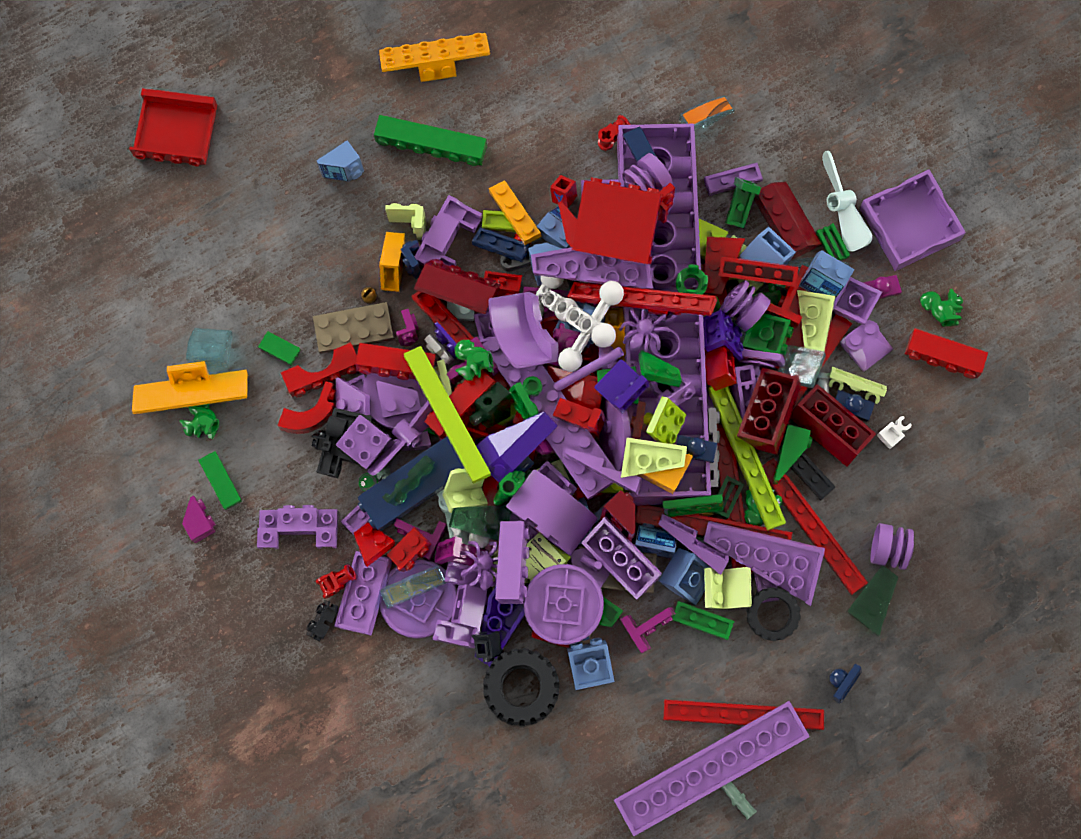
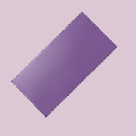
(363, 595)

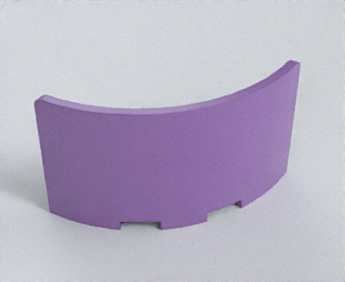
(519, 330)
(553, 511)

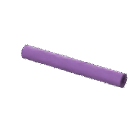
(588, 369)

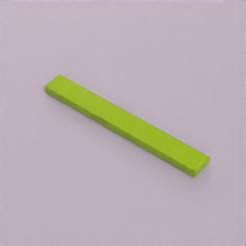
(447, 415)
(747, 459)

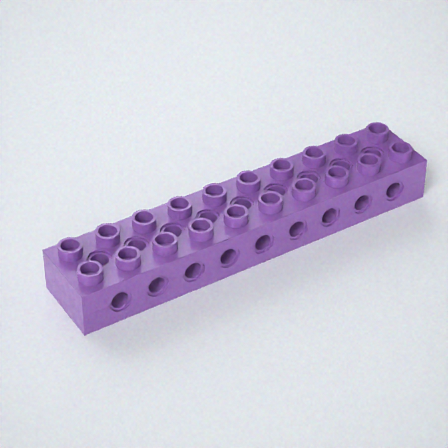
(676, 150)

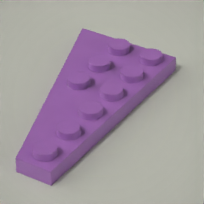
(591, 268)
(778, 560)

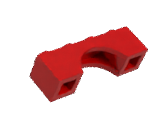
(300, 381)

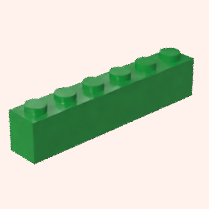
(430, 140)

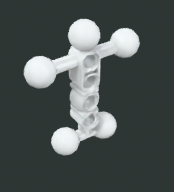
(590, 325)

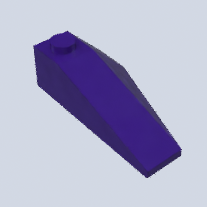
(510, 446)
(502, 618)

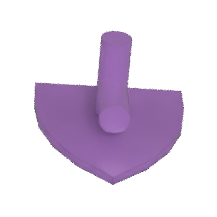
(757, 364)
(585, 560)

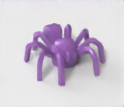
(644, 329)
(482, 563)

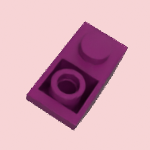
(196, 521)

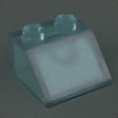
(209, 346)

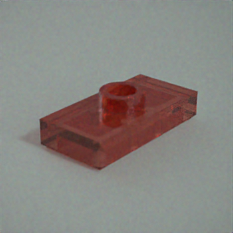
(637, 421)

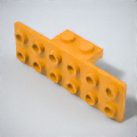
(434, 58)
(189, 386)

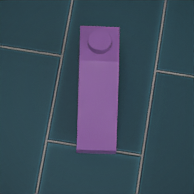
(744, 387)

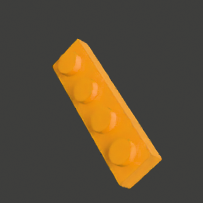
(515, 212)

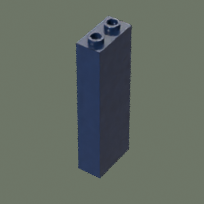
(384, 514)

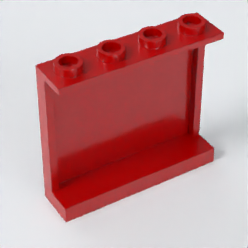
(174, 127)
(617, 220)

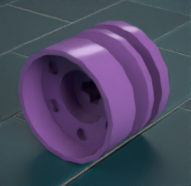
(648, 174)
(747, 307)
(896, 547)

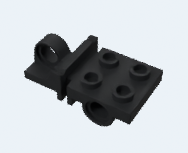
(332, 456)

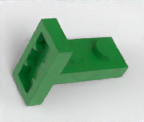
(741, 202)

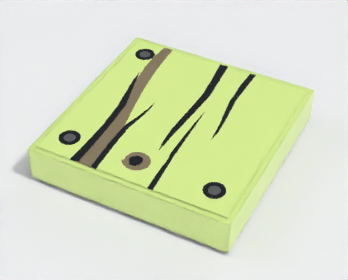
(541, 556)

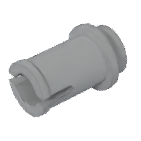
(823, 381)

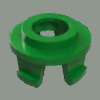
(692, 272)

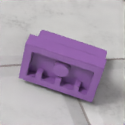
(363, 442)

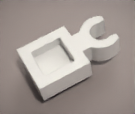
(435, 346)
(893, 433)

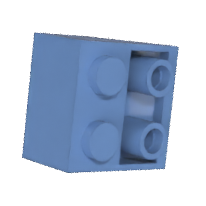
(768, 248)

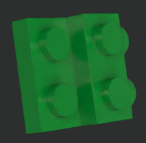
(769, 335)

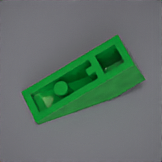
(793, 446)

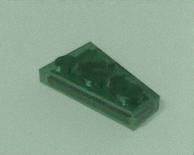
(402, 487)
(480, 520)
(873, 601)

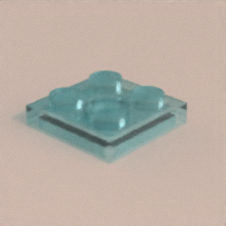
(803, 363)

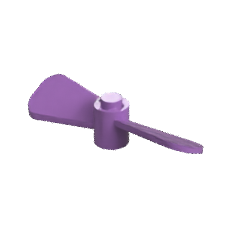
(408, 435)

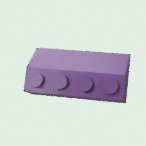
(621, 558)

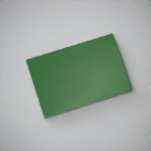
(693, 505)

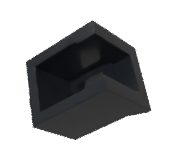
(487, 645)

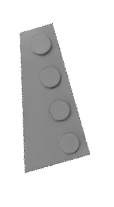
(713, 434)

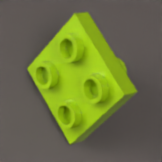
(665, 422)

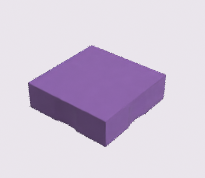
(912, 220)

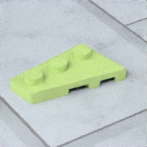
(816, 318)
(650, 457)

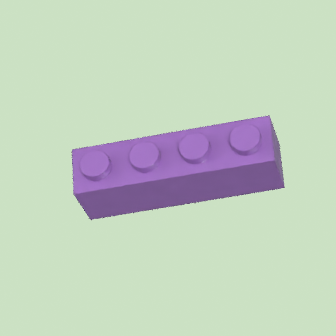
(512, 562)

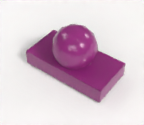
(887, 285)

